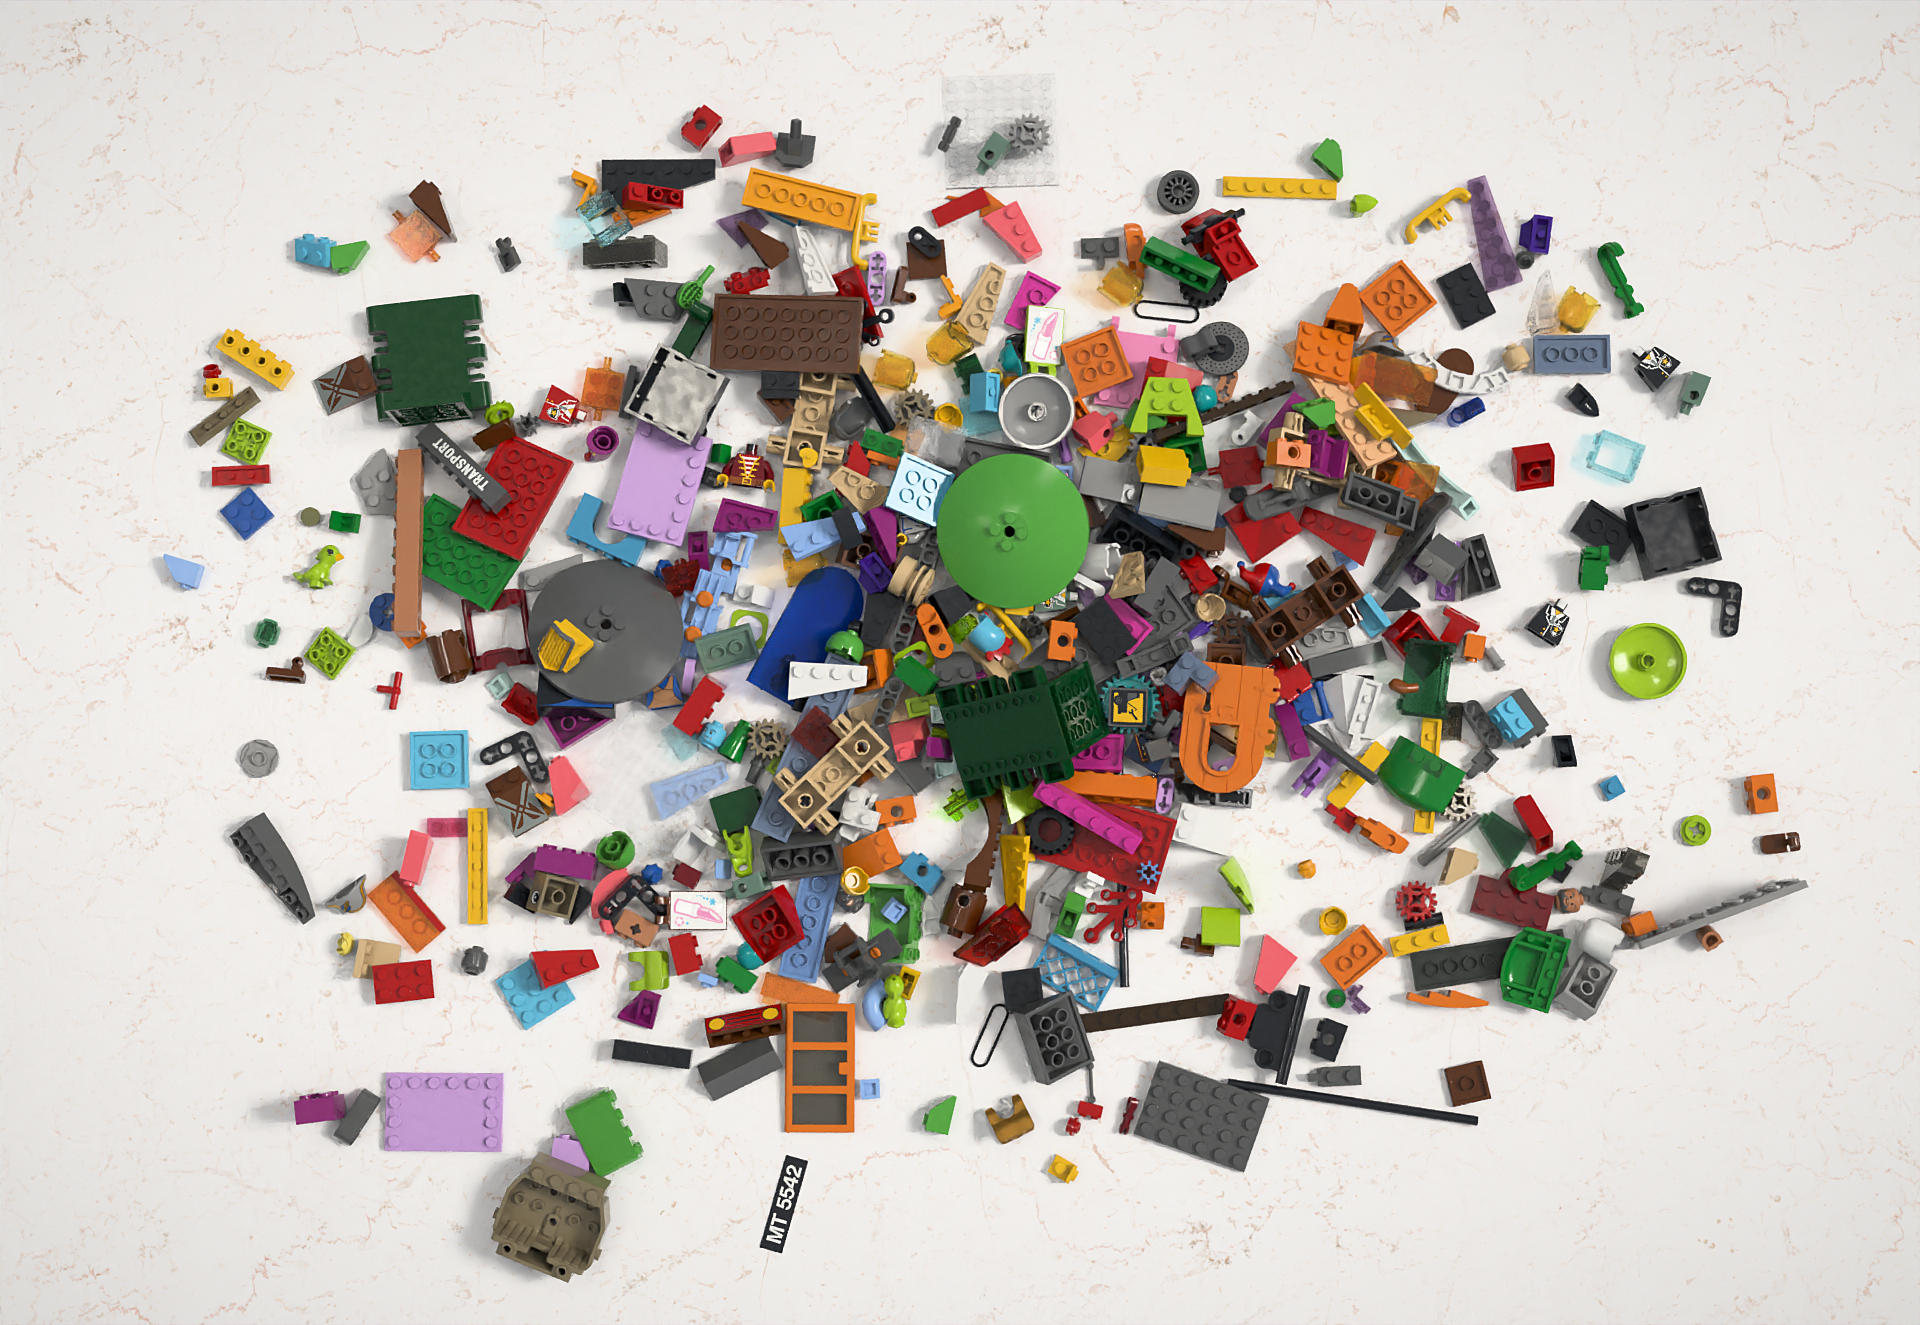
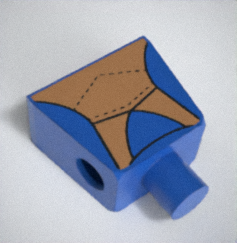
(665, 695)

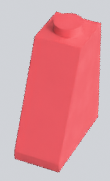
(746, 148)
(909, 737)
(563, 782)
(416, 858)
(1271, 965)

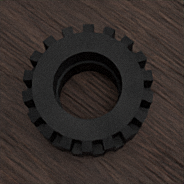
(1201, 298)
(1037, 842)

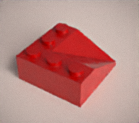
(1262, 536)

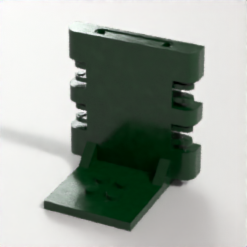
(429, 360)
(1021, 728)

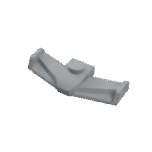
(1048, 901)

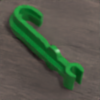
(1607, 258)
(1525, 878)

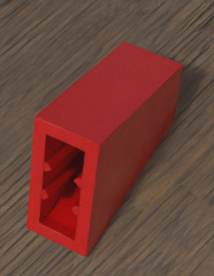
(1533, 823)

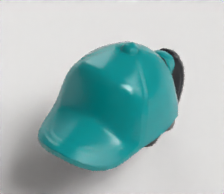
(1011, 354)

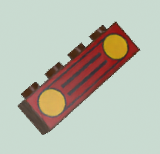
(745, 1025)

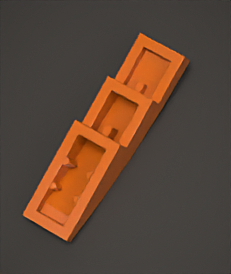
(1453, 999)

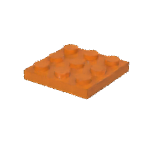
(1397, 299)
(1323, 353)
(1097, 361)

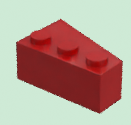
(700, 705)
(562, 966)

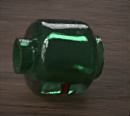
(267, 632)

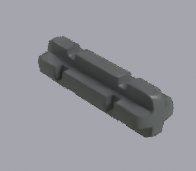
(949, 134)

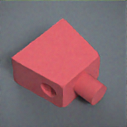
(1094, 430)

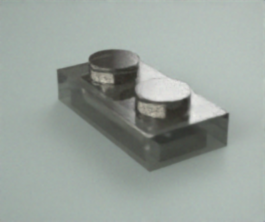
(1452, 727)

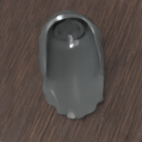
(849, 419)

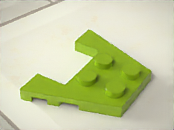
(1167, 398)

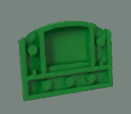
(1419, 777)
(1533, 968)

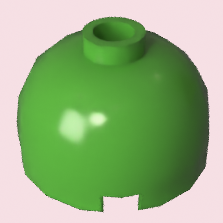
(846, 645)
(616, 851)

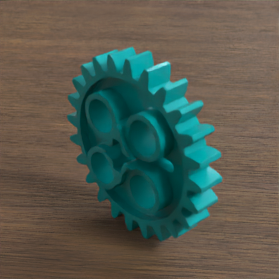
(1129, 683)

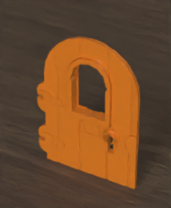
(1237, 700)

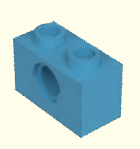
(914, 864)

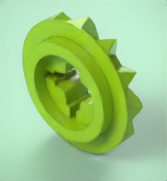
(506, 410)
(1703, 826)

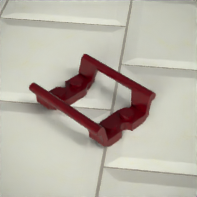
(511, 657)

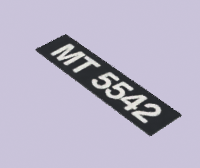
(784, 1204)

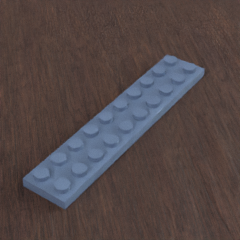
(772, 816)

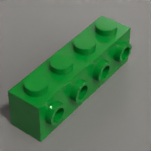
(1179, 264)

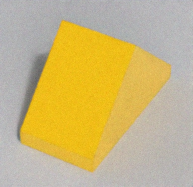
(910, 979)

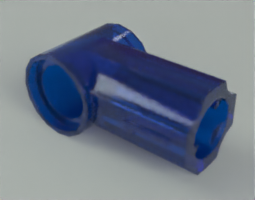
(1466, 412)

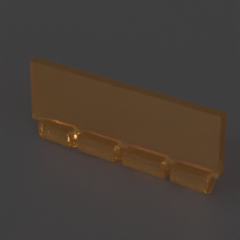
(793, 991)

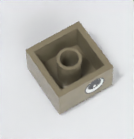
(552, 895)

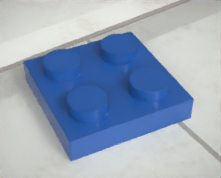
(247, 513)

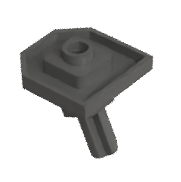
(794, 148)

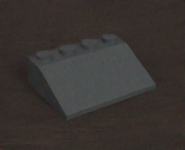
(1054, 1037)

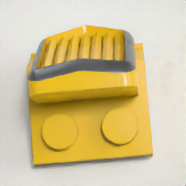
(563, 646)

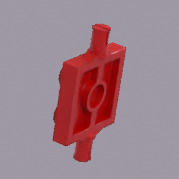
(1239, 467)

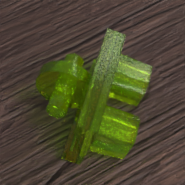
(956, 802)

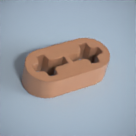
(1230, 387)

